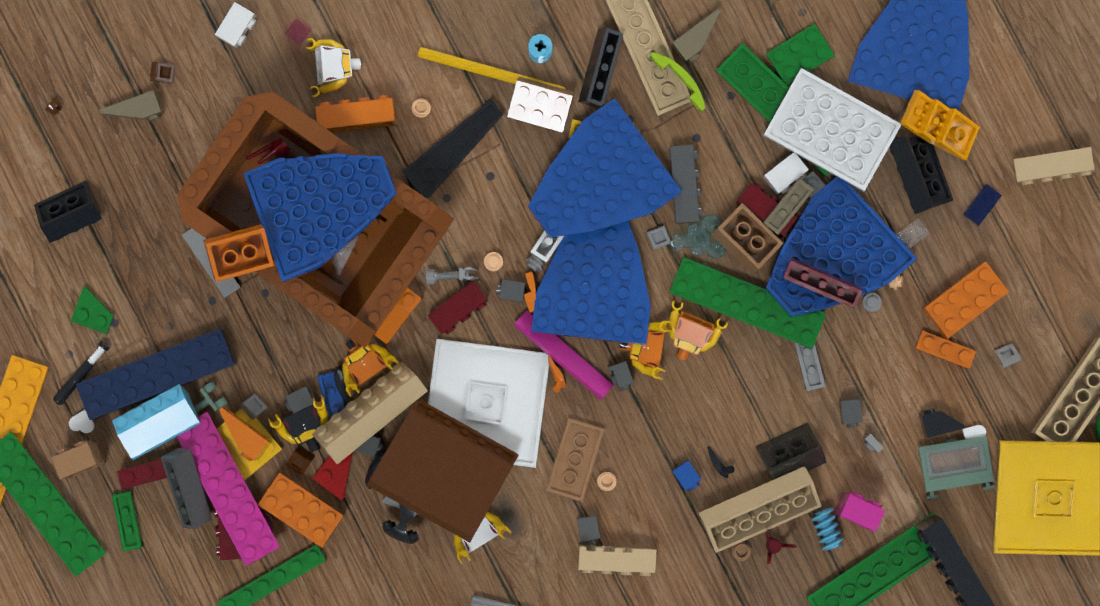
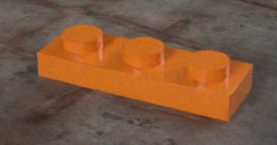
(945, 349)

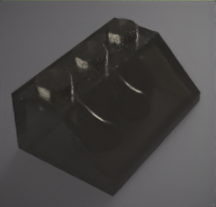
(791, 452)

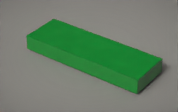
(127, 521)

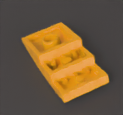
(940, 125)

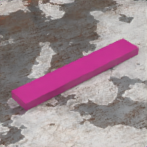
(565, 357)

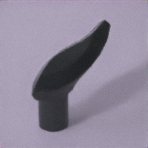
(340, 384)
(717, 463)

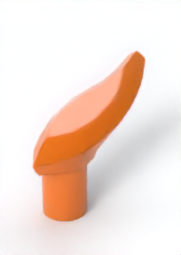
(559, 379)

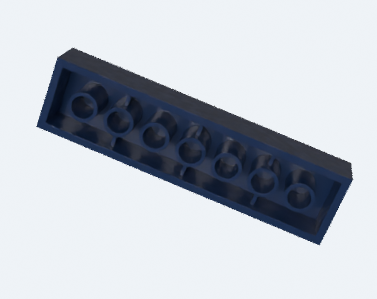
(156, 374)

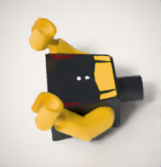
(302, 424)

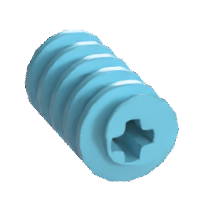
(534, 44)
(827, 529)

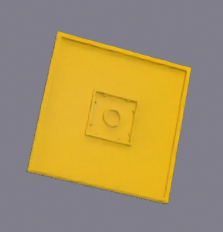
(1047, 498)

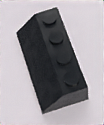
(920, 173)

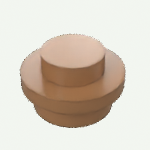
(741, 551)

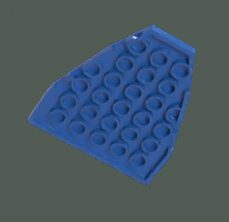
(917, 48)
(601, 178)
(317, 205)
(841, 239)
(595, 289)

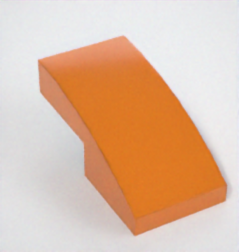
(531, 296)

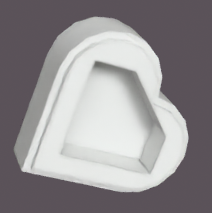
(81, 422)
(974, 432)

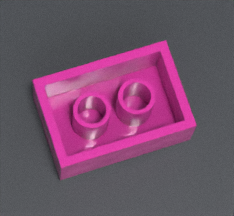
(863, 513)

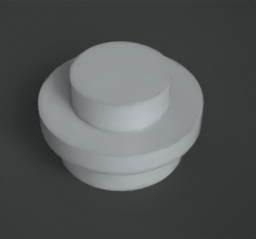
(534, 263)
(872, 302)

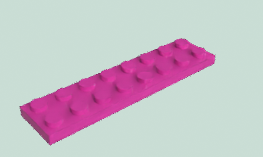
(229, 491)

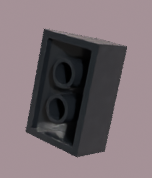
(67, 212)

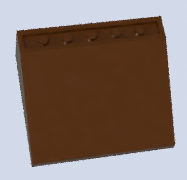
(443, 470)

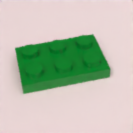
(802, 51)

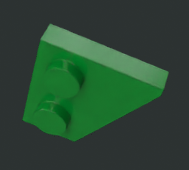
(92, 313)

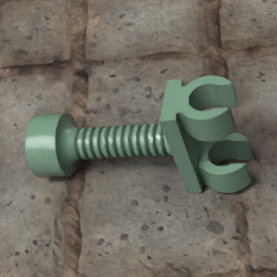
(208, 401)

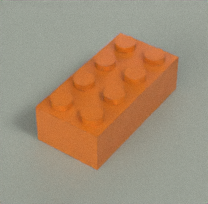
(356, 115)
(965, 300)
(301, 509)

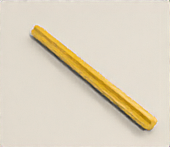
(474, 67)

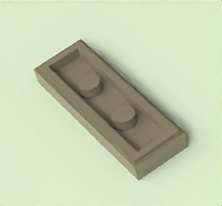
(788, 206)

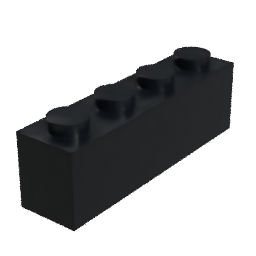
(600, 67)

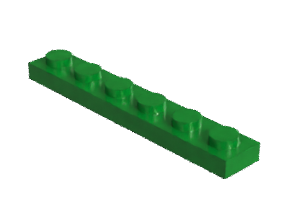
(275, 578)

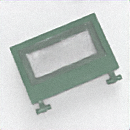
(956, 465)

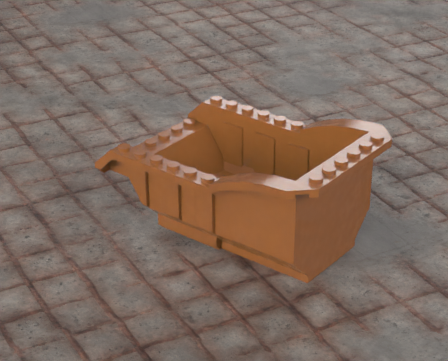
(386, 252)

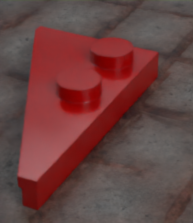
(334, 476)

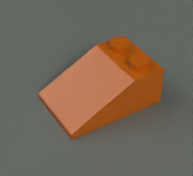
(400, 313)
(247, 438)

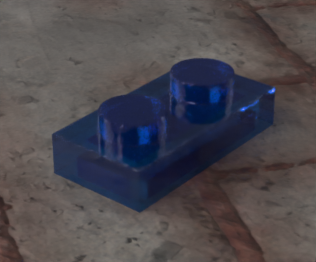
(982, 205)

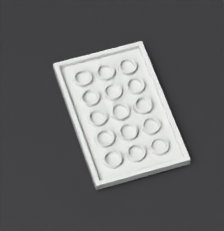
(832, 129)

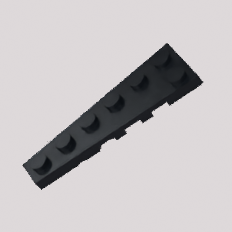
(444, 157)

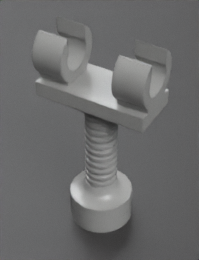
(463, 275)

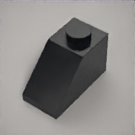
(938, 423)

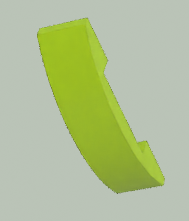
(664, 62)

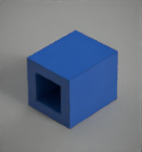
(687, 476)

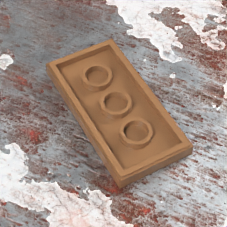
(575, 459)

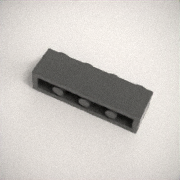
(685, 175)
(186, 488)

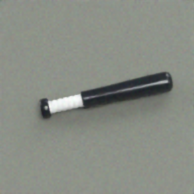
(67, 389)

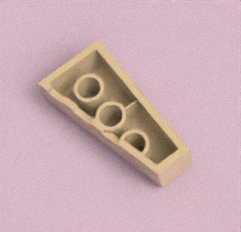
(1055, 165)
(617, 559)

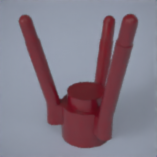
(278, 148)
(774, 546)

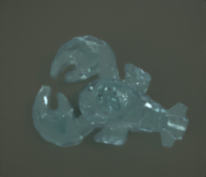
(700, 238)

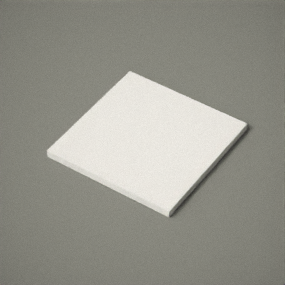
(492, 392)

